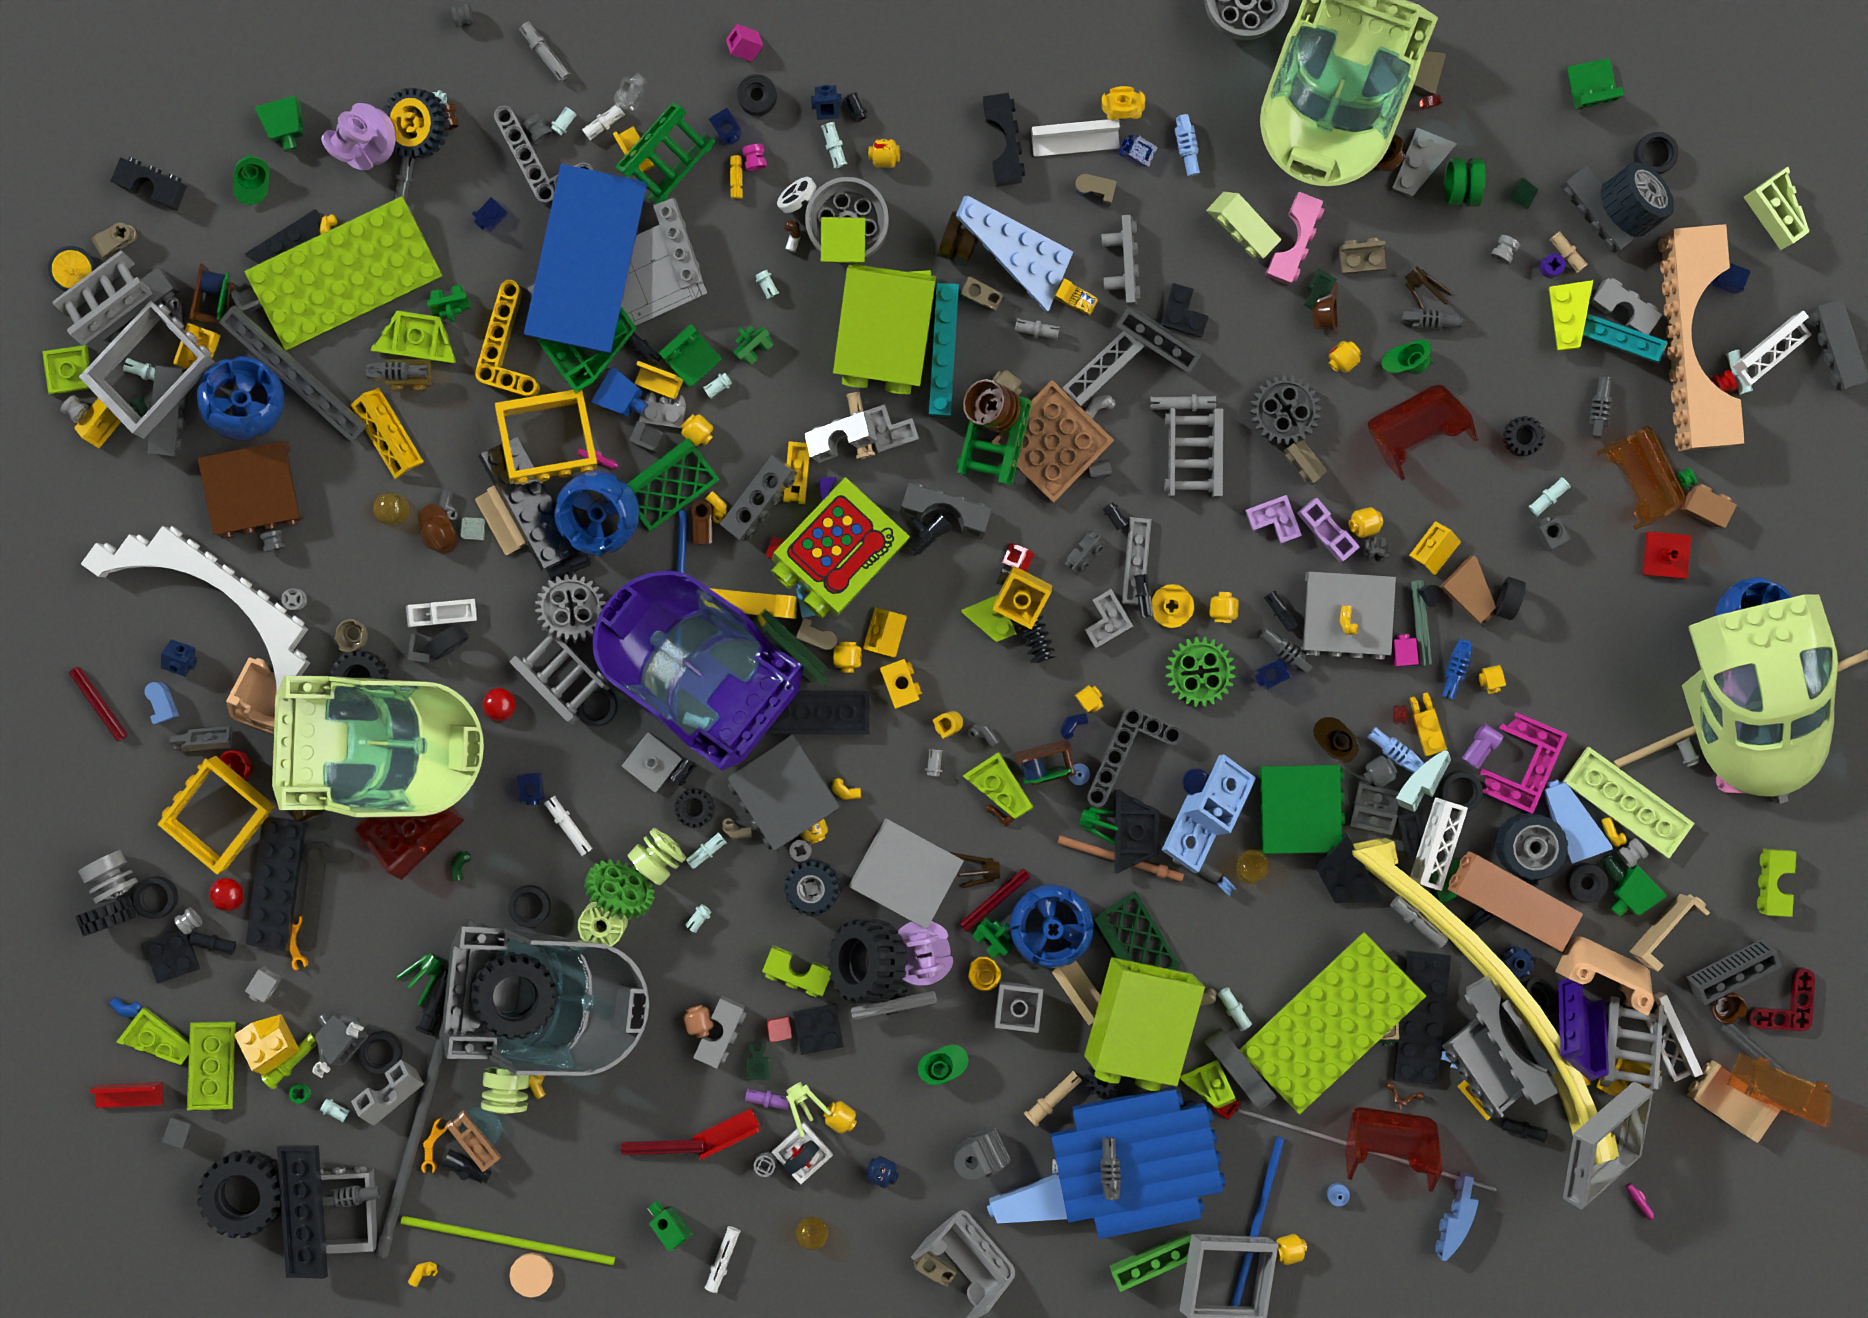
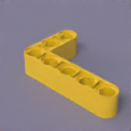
(501, 345)
(755, 603)

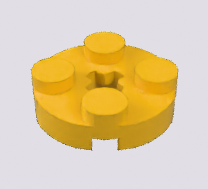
(1123, 103)
(1181, 614)

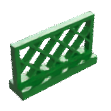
(661, 466)

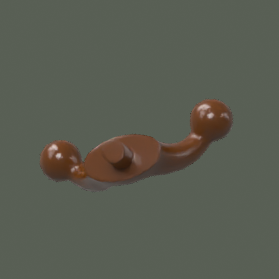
(1007, 819)
(1391, 1086)

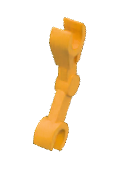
(293, 946)
(429, 1143)

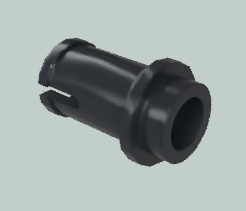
(856, 107)
(1115, 516)
(683, 772)

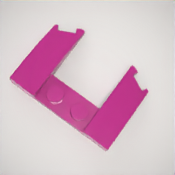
(1548, 743)

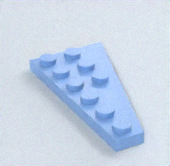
(1022, 252)

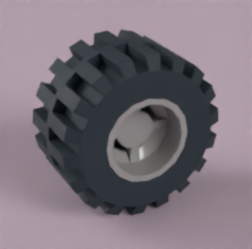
(812, 887)

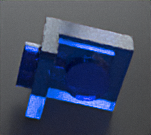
(1138, 149)
(489, 215)

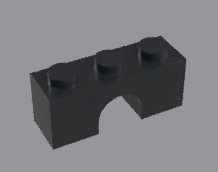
(132, 175)

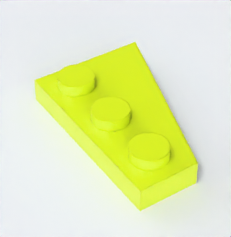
(1569, 313)

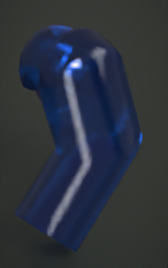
(1070, 724)

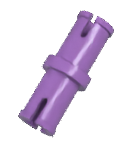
(767, 1099)

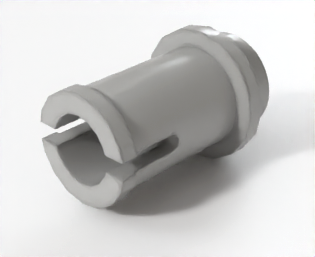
(1688, 752)
(934, 762)

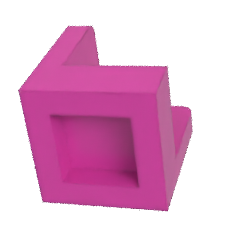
(744, 42)

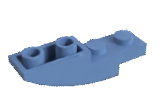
(1456, 1225)

